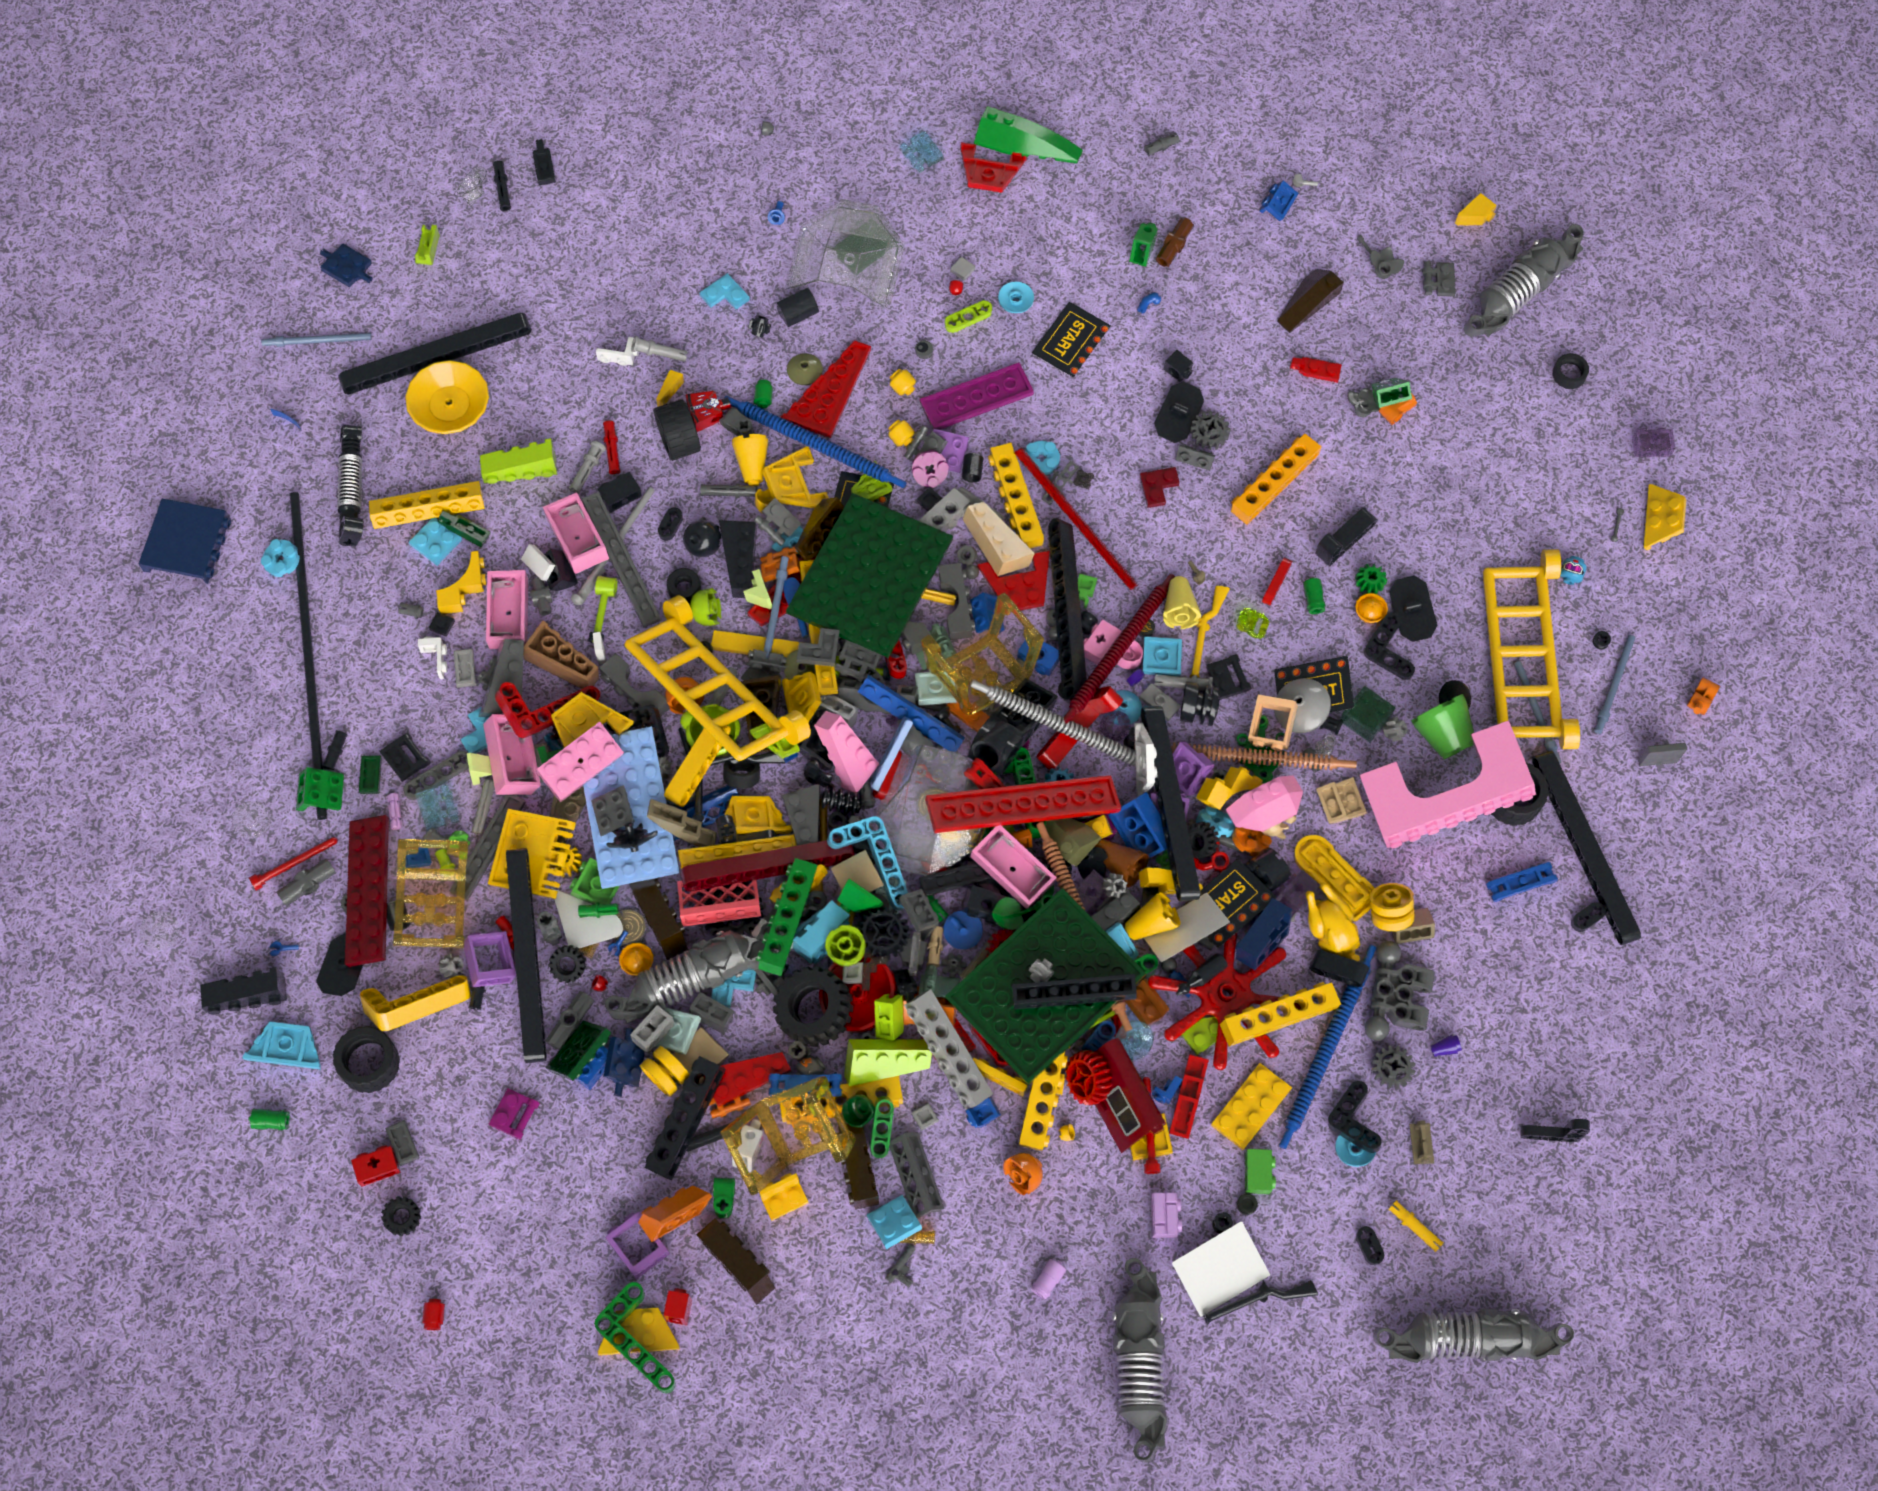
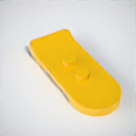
(1327, 866)

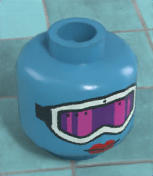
(1573, 570)

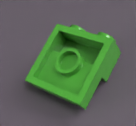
(588, 885)

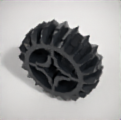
(892, 920)

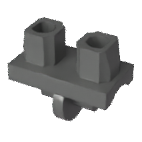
(768, 983)

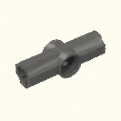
(306, 882)
(549, 928)
(577, 1010)

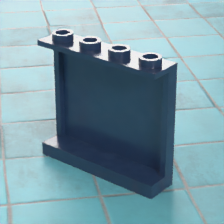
(185, 539)

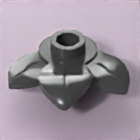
(1385, 261)
(1363, 402)

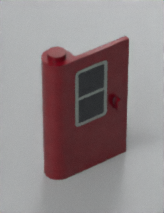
(1129, 1107)

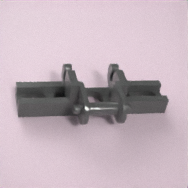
(1061, 477)

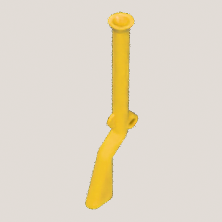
(1219, 596)

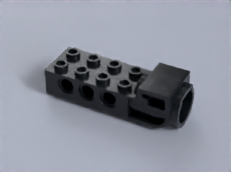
(1007, 730)

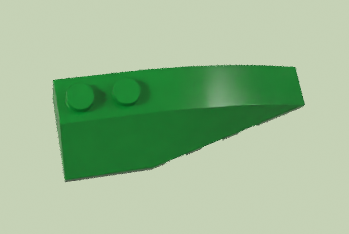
(1015, 134)

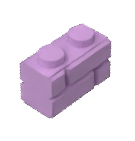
(1165, 1215)

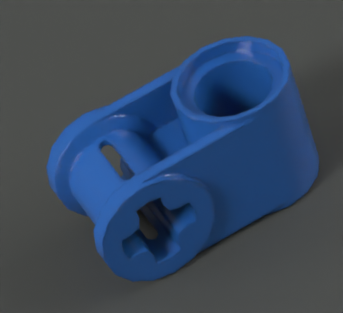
(1097, 1039)

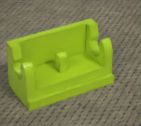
(427, 245)
(889, 1017)

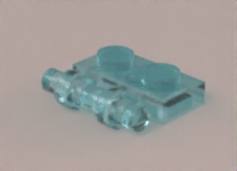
(926, 148)
(431, 810)

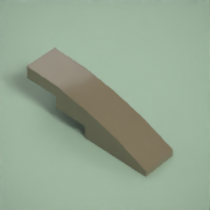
(683, 827)

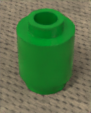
(763, 393)

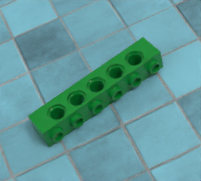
(775, 962)

